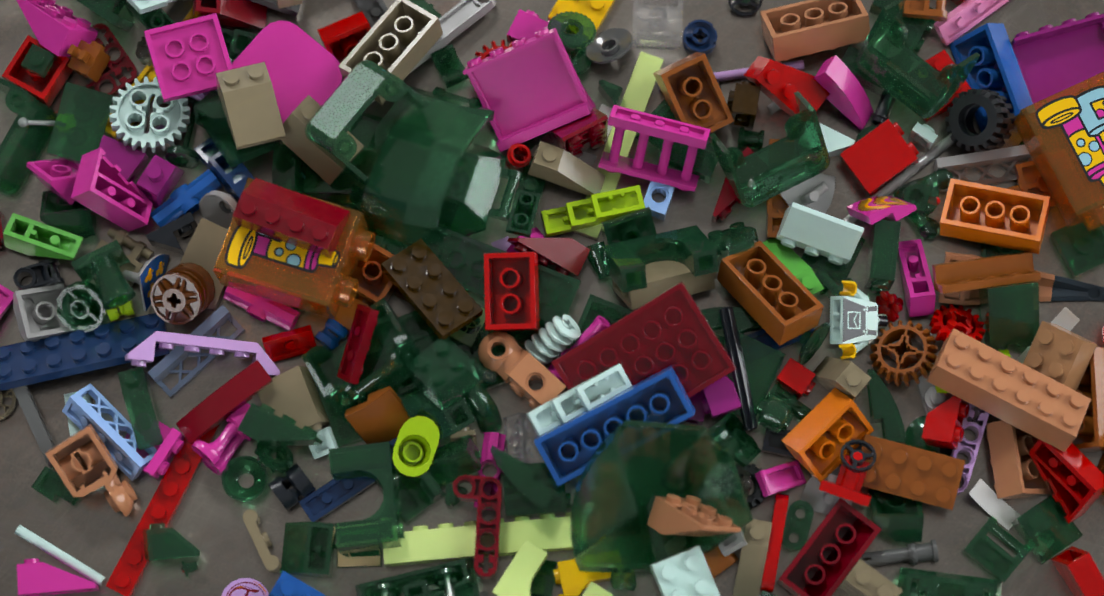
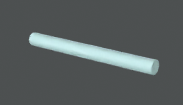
(60, 555)

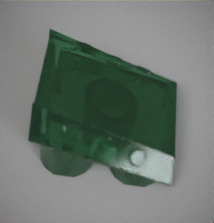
(730, 433)

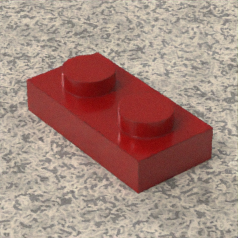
(289, 343)

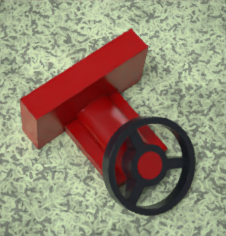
(851, 474)

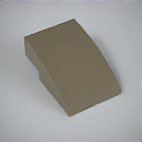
(204, 251)

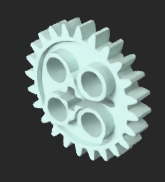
(126, 112)

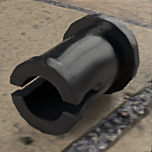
(883, 109)

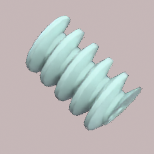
(553, 338)

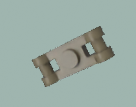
(261, 541)

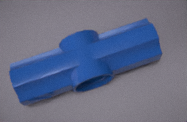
(185, 199)

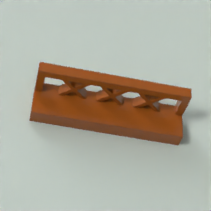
(984, 272)

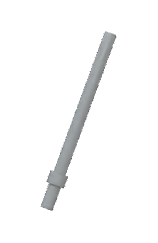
(910, 171)

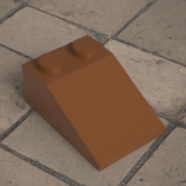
(694, 92)

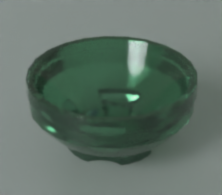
(238, 467)

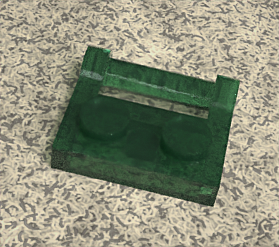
(991, 555)

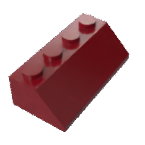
(291, 217)
(830, 552)

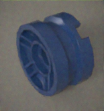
(702, 28)

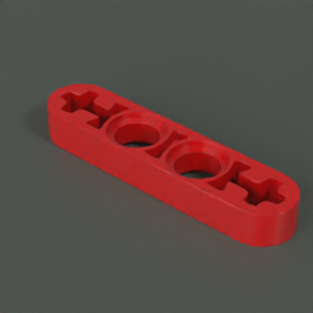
(775, 541)

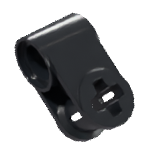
(40, 274)

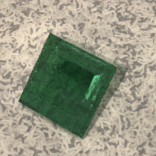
(610, 92)

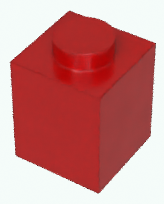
(796, 378)

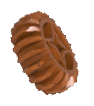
(884, 348)

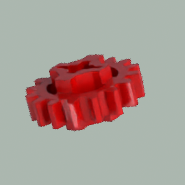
(946, 319)

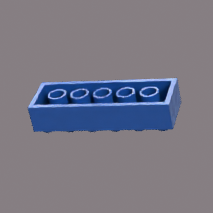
(573, 443)

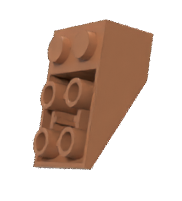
(688, 517)

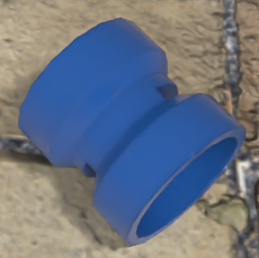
(327, 338)

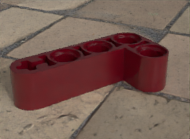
(483, 527)

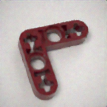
(116, 67)

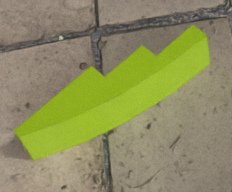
(592, 211)

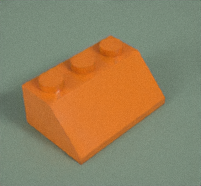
(823, 432)

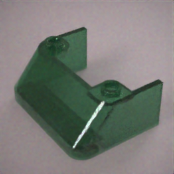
(902, 71)
(347, 103)
(22, 143)
(780, 164)

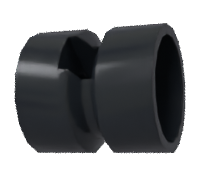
(301, 486)

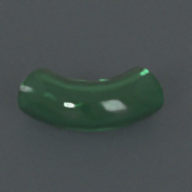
(483, 408)

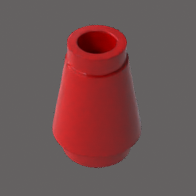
(519, 152)

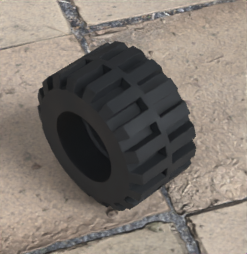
(962, 115)

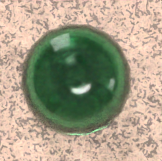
(80, 306)

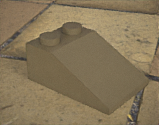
(250, 105)

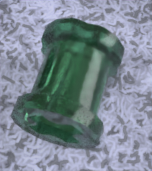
(750, 139)

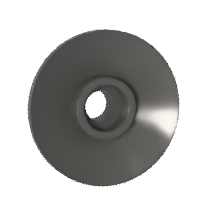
(609, 46)

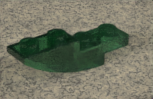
(526, 204)

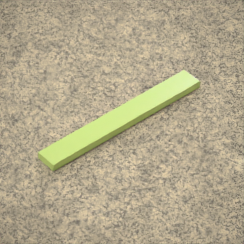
(635, 98)

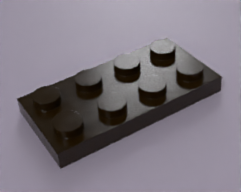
(431, 289)

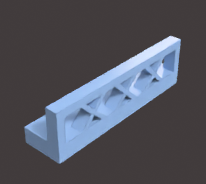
(121, 449)

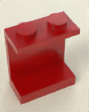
(879, 156)

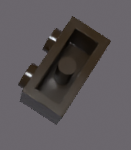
(744, 104)

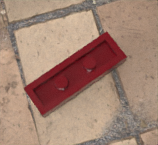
(358, 344)

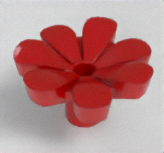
(889, 305)

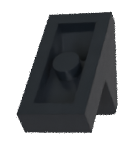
(166, 235)

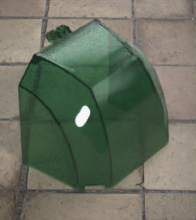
(621, 486)

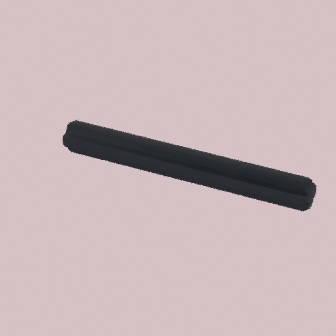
(739, 375)

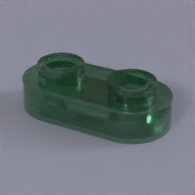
(797, 526)

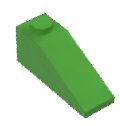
(40, 239)
(795, 265)

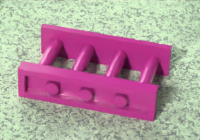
(660, 127)

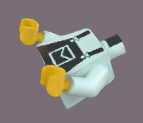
(854, 320)

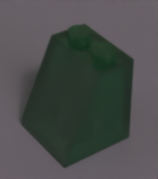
(1010, 314)

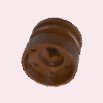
(183, 282)

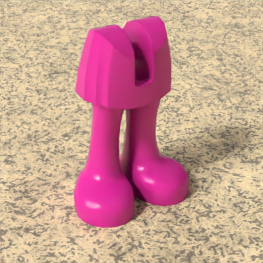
(219, 452)

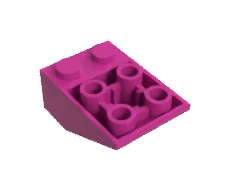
(56, 25)

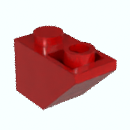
(944, 424)

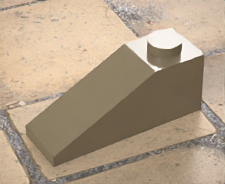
(565, 170)
(752, 558)

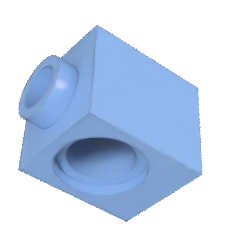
(660, 209)

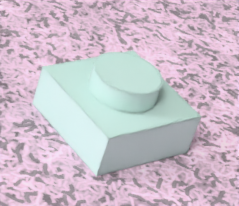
(923, 135)
(329, 442)

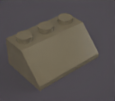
(305, 149)

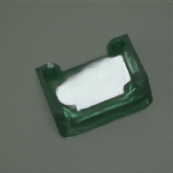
(383, 365)

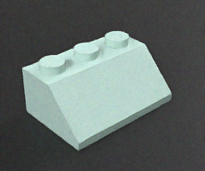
(819, 234)

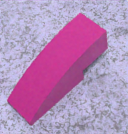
(845, 91)

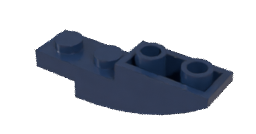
(232, 178)

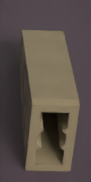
(663, 276)

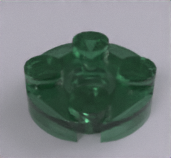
(735, 239)

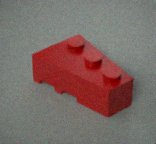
(782, 81)
(1071, 477)

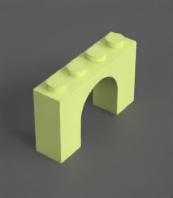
(524, 568)

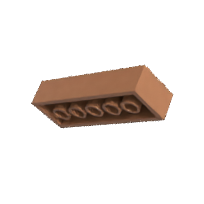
(1009, 390)

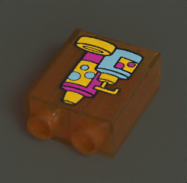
(1068, 149)
(294, 274)

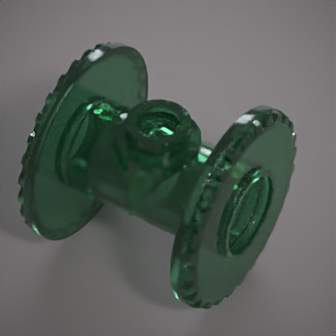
(576, 34)

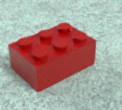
(511, 291)

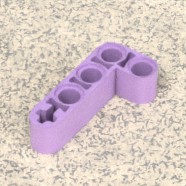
(970, 448)

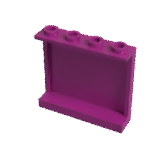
(1060, 55)

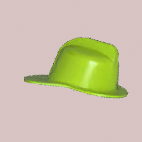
(415, 446)

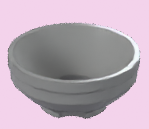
(213, 209)

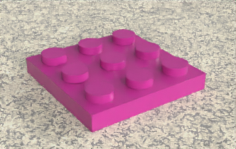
(188, 56)

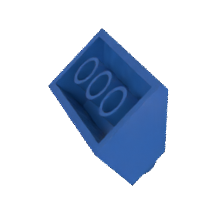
(995, 68)

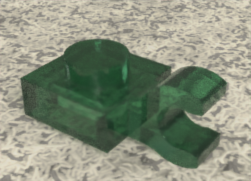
(52, 486)

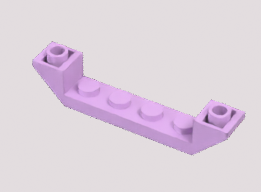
(145, 351)

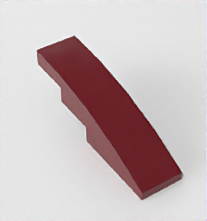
(224, 402)

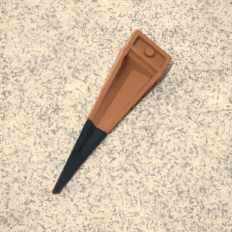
(1050, 288)

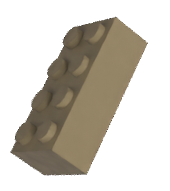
(396, 40)

